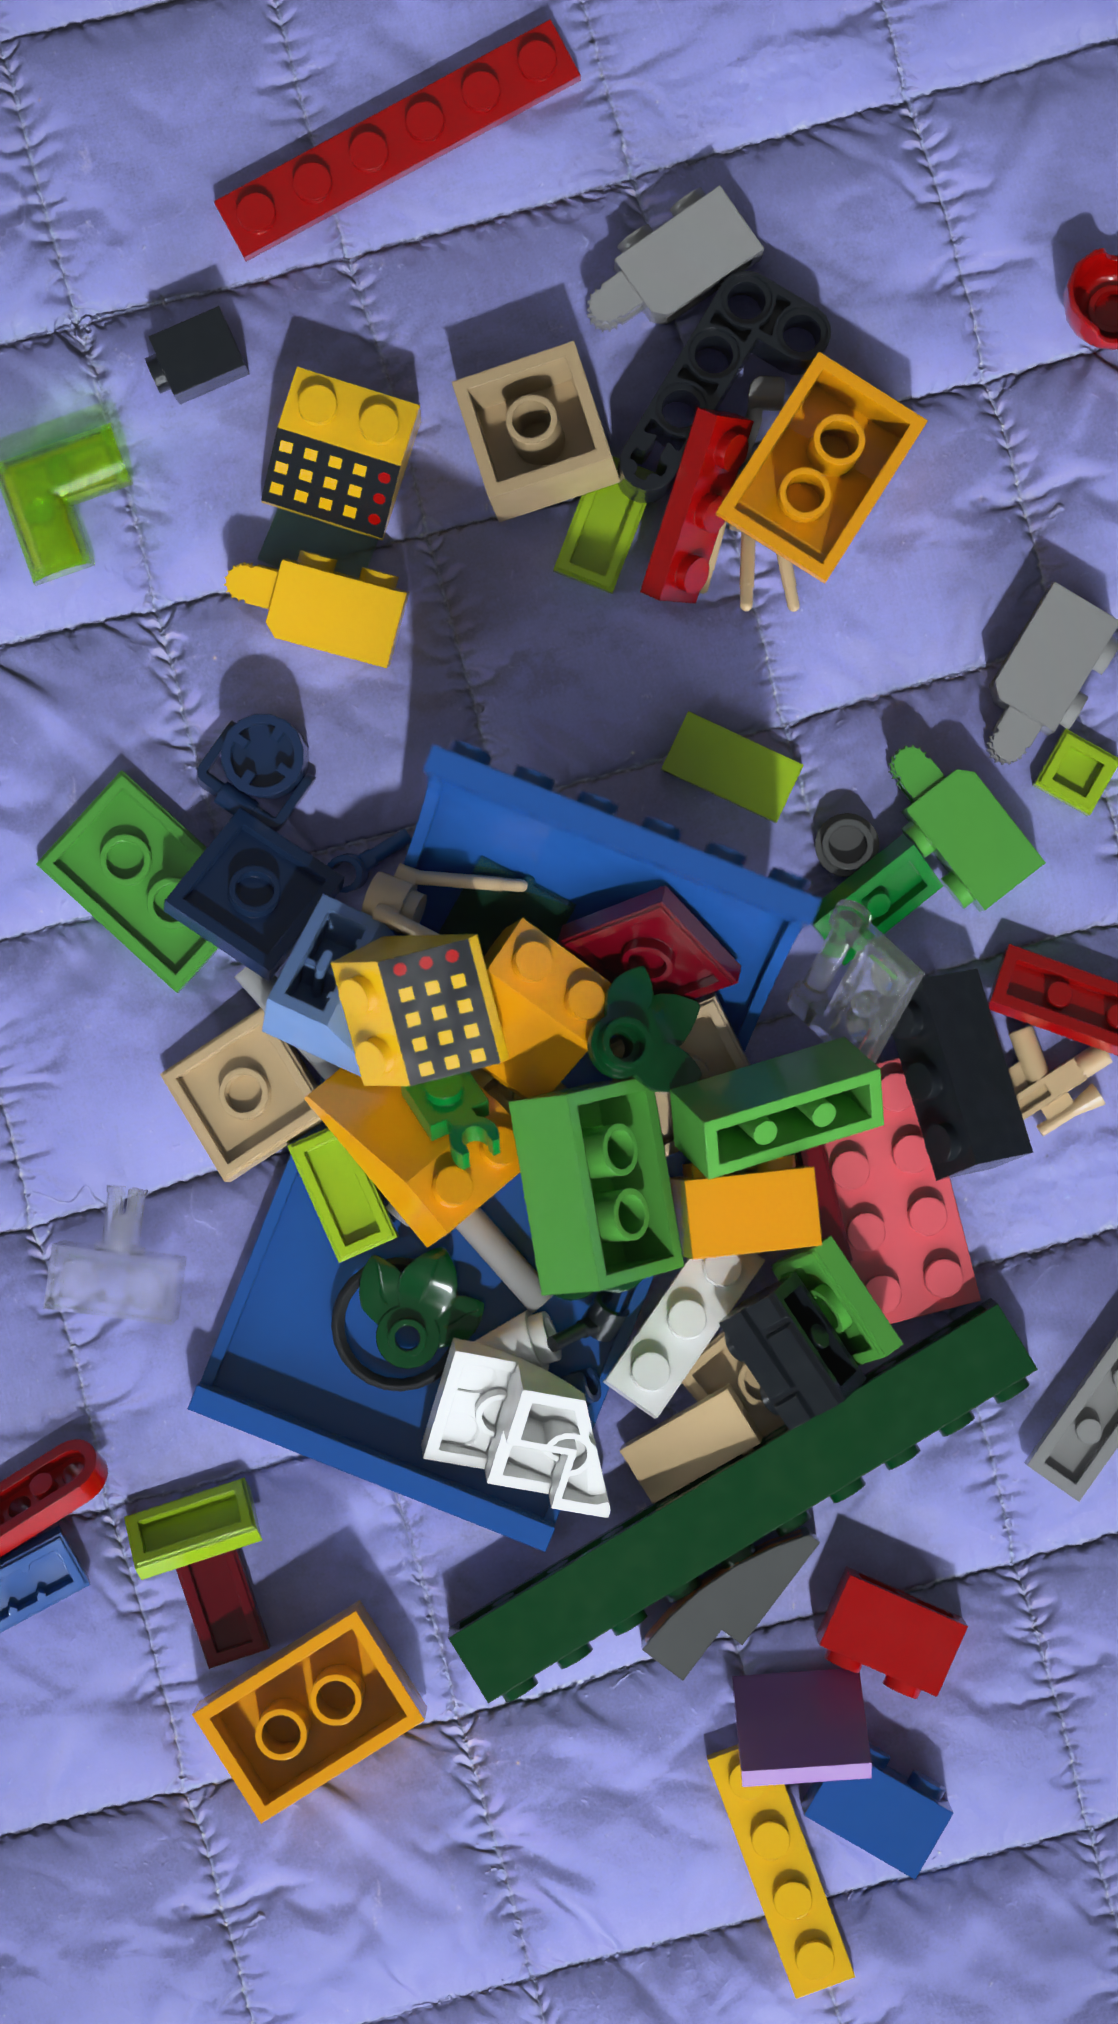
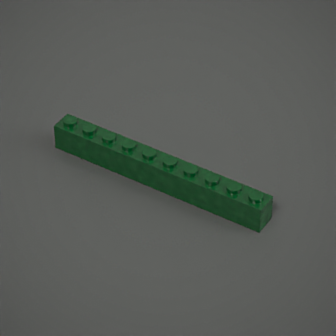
(739, 1502)

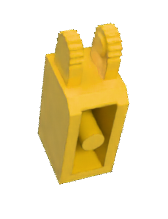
(325, 607)

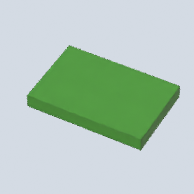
(122, 866)

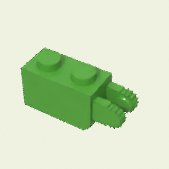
(963, 829)

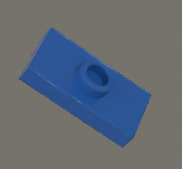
(38, 1577)

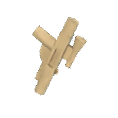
(1048, 1090)

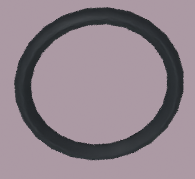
(350, 1359)

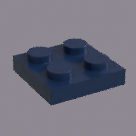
(252, 893)

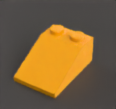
(821, 467)
(402, 1159)

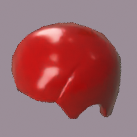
(1093, 299)

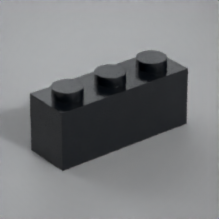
(959, 1077)

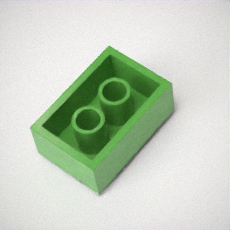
(596, 1186)

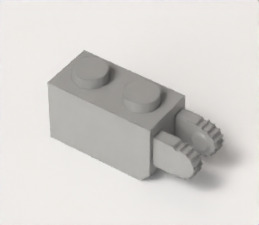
(677, 263)
(1047, 669)

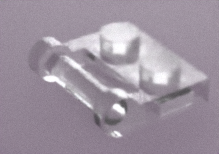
(871, 991)

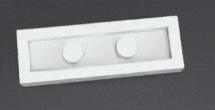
(680, 1329)

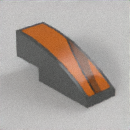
(727, 1601)

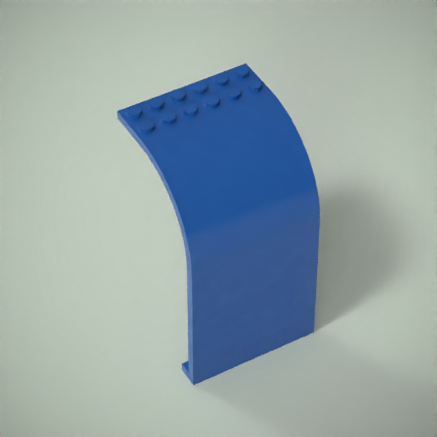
(276, 1350)

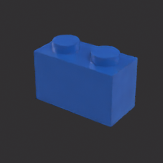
(885, 1814)

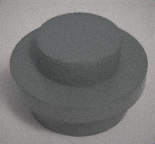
(846, 844)

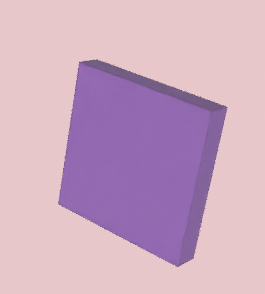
(801, 1727)

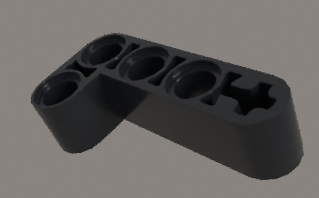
(700, 389)

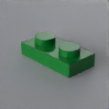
(886, 885)

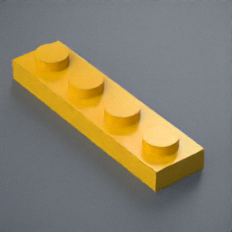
(783, 1878)

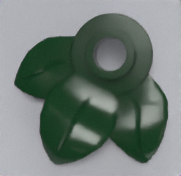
(651, 1032)
(417, 1298)

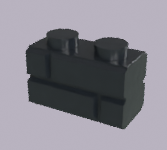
(791, 1351)

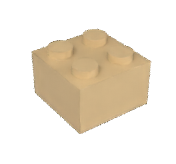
(535, 431)

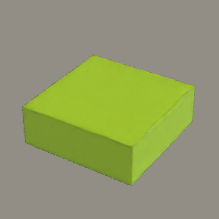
(1076, 772)

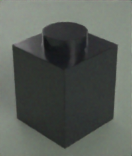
(195, 356)

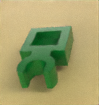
(455, 1108)

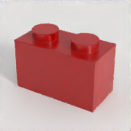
(890, 1633)

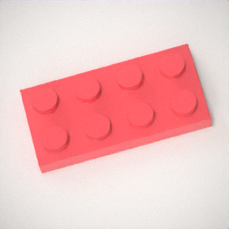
(897, 1215)

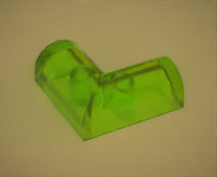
(42, 494)

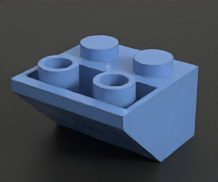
(305, 998)

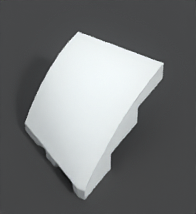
(517, 1426)

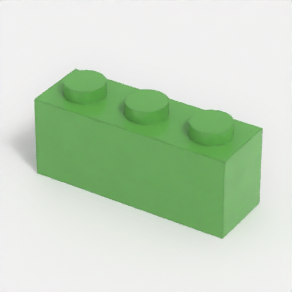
(777, 1107)

